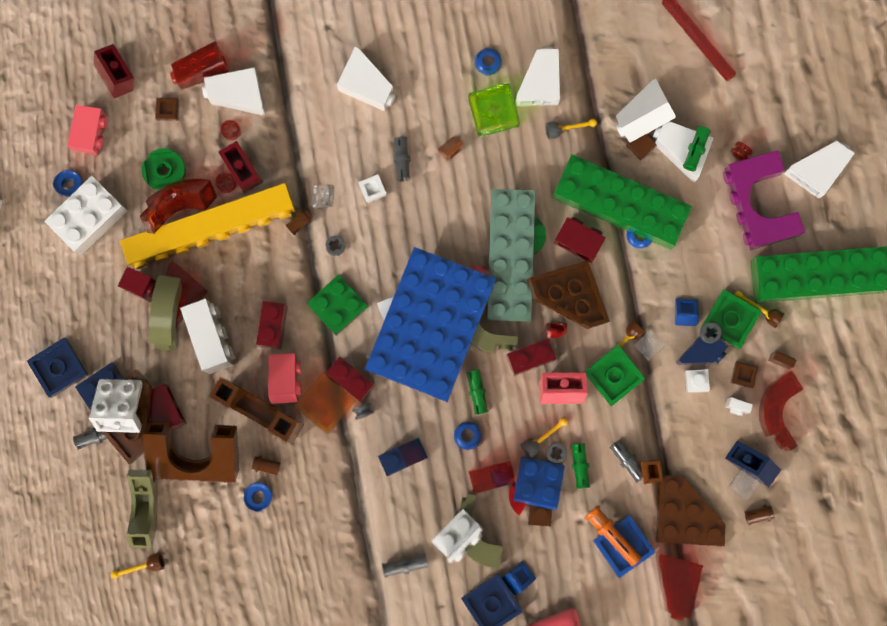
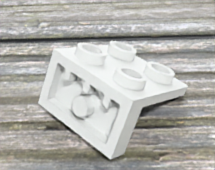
(116, 406)
(457, 536)

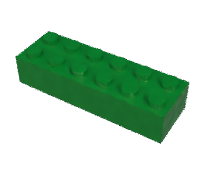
(622, 202)
(819, 274)

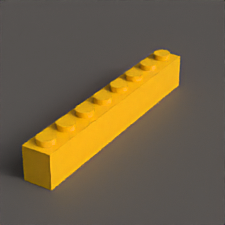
(208, 226)

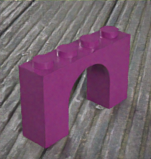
(758, 229)

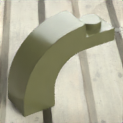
(163, 313)
(486, 341)
(143, 508)
(482, 552)

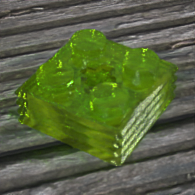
(502, 99)

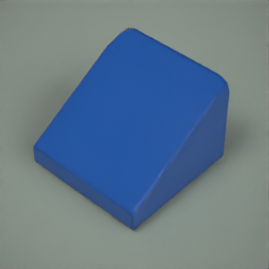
(686, 312)
(518, 578)

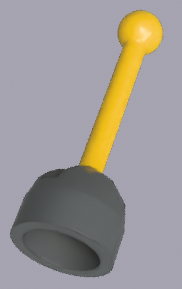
(554, 129)
(532, 447)

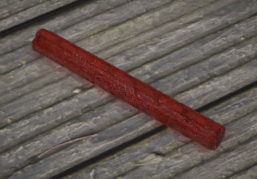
(699, 39)

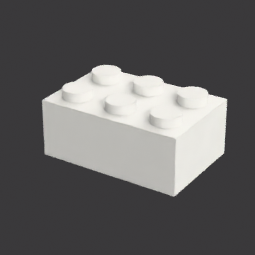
(86, 216)
(208, 336)

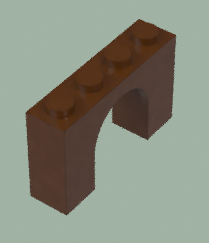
(256, 409)
(168, 464)

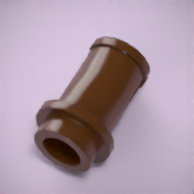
(299, 221)
(265, 465)
(759, 515)

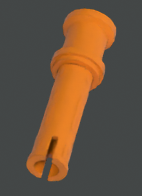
(602, 529)

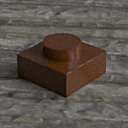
(539, 516)

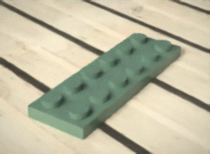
(511, 254)

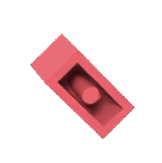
(87, 130)
(283, 378)
(563, 388)

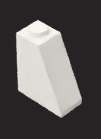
(541, 80)
(365, 82)
(236, 91)
(644, 112)
(674, 143)
(821, 168)

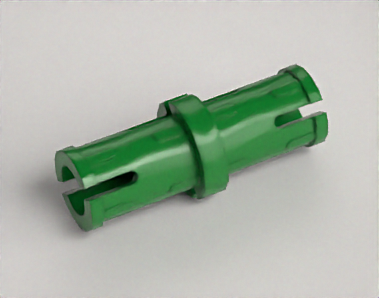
(696, 148)
(477, 392)
(580, 466)

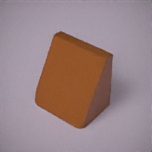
(450, 148)
(652, 471)

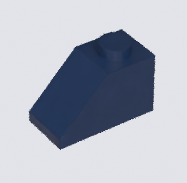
(703, 353)
(402, 457)
(753, 463)

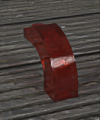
(175, 198)
(772, 409)

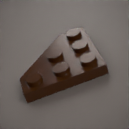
(571, 293)
(131, 444)
(686, 516)

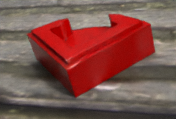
(555, 330)
(516, 506)

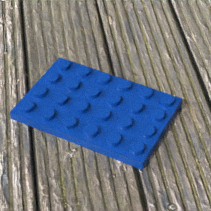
(430, 324)

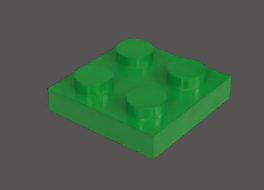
(337, 305)
(733, 317)
(614, 375)

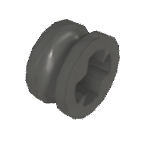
(333, 239)
(710, 340)
(363, 411)
(549, 450)

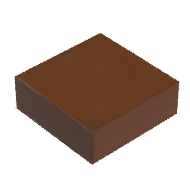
(167, 109)
(641, 146)
(782, 360)
(744, 375)

